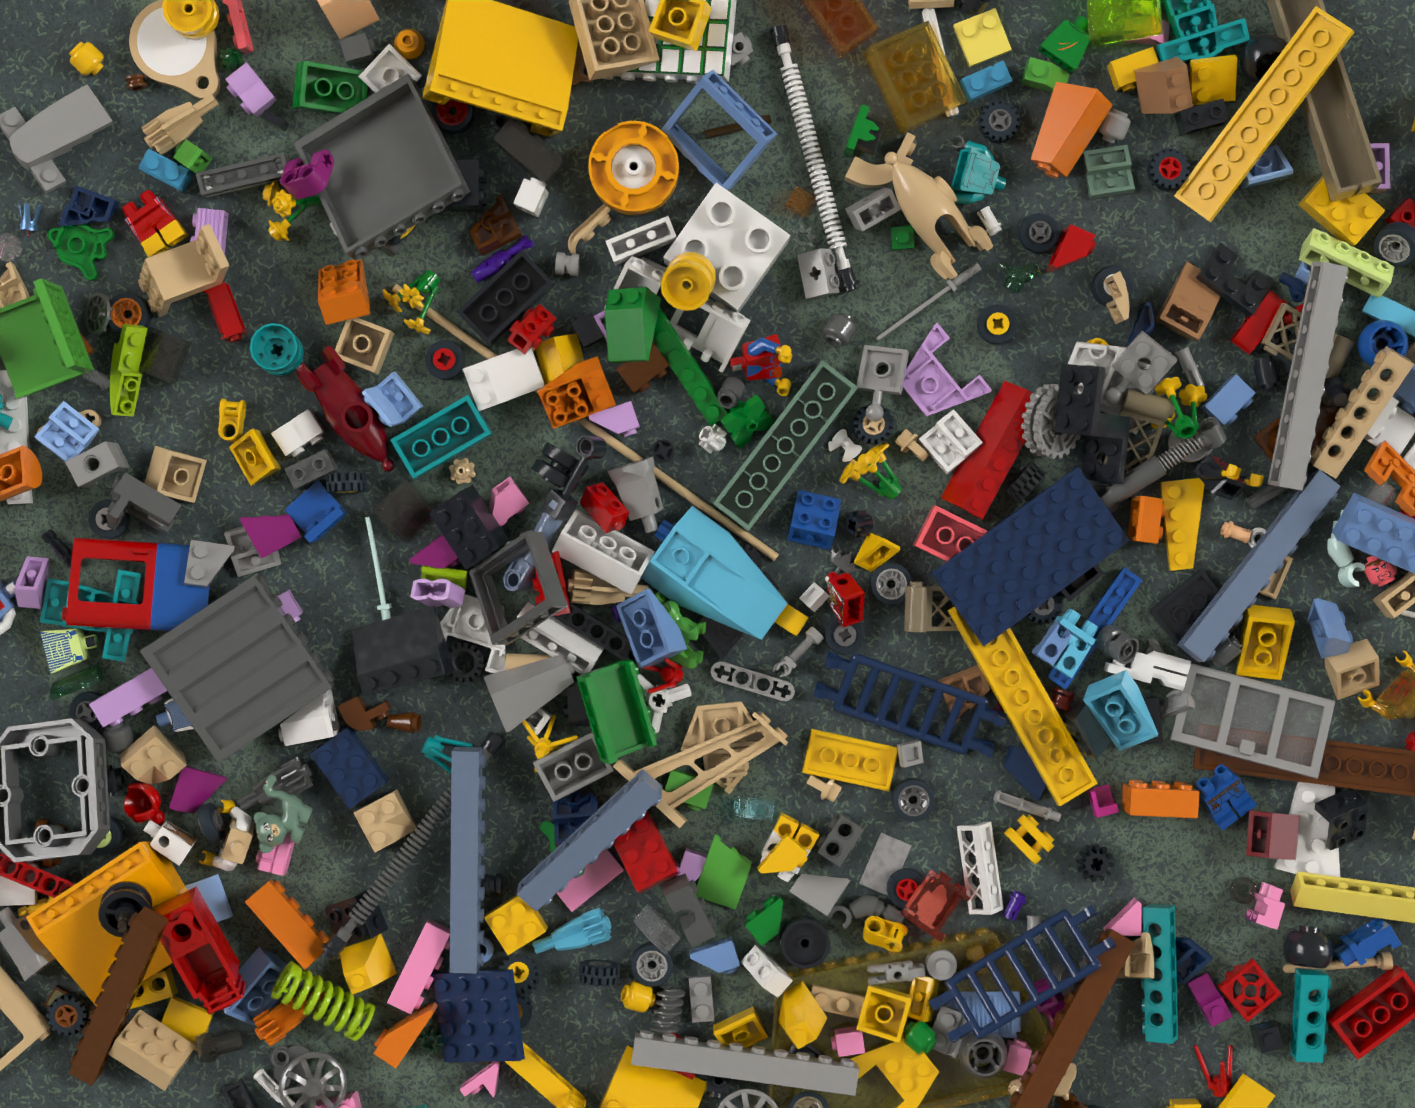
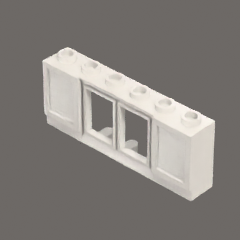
(719, 333)

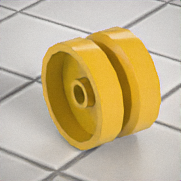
(191, 17)
(688, 281)

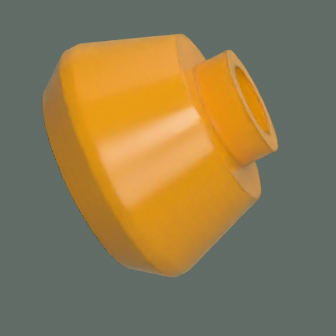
(413, 44)

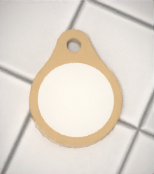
(171, 57)

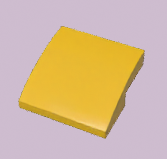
(186, 1019)

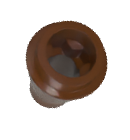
(407, 722)

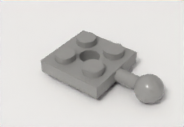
(1142, 378)
(888, 383)

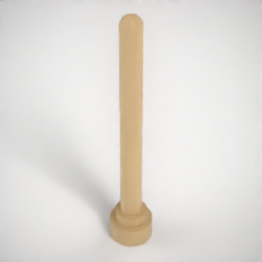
(1383, 961)

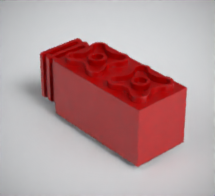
(201, 951)

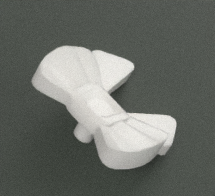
(842, 439)

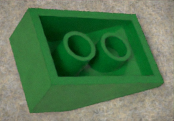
(327, 88)
(630, 323)

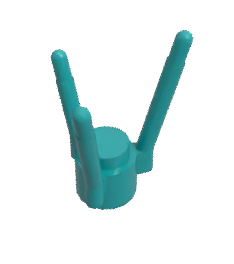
(433, 749)

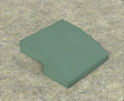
(1108, 171)

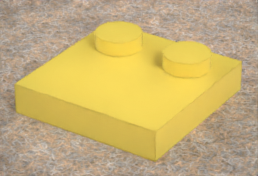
(982, 37)

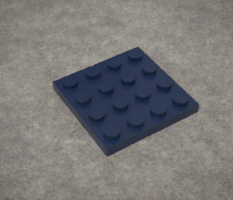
(478, 1016)

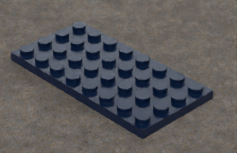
(1030, 556)

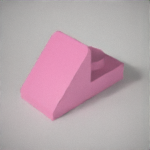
(487, 1076)

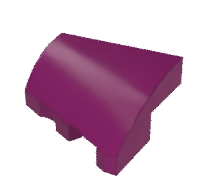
(270, 532)
(194, 789)

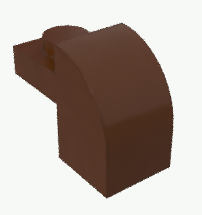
(359, 717)

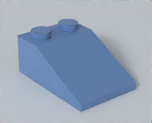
(650, 629)

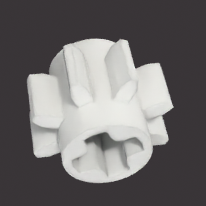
(712, 438)

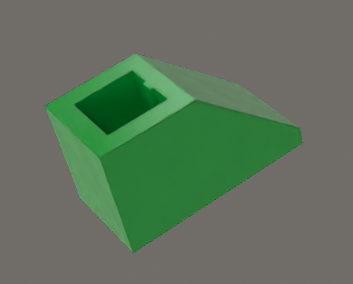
(765, 922)

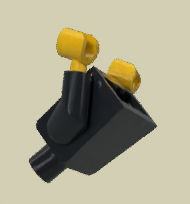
(1224, 478)

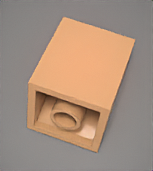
(348, 15)

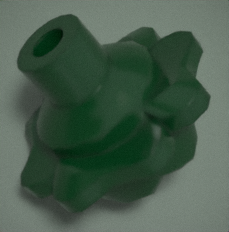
(230, 59)

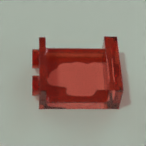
(934, 903)

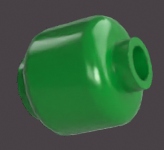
(920, 1037)

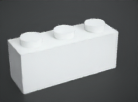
(641, 240)

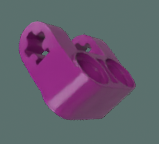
(308, 179)

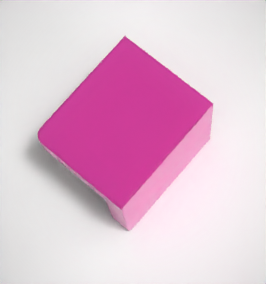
(1102, 801)

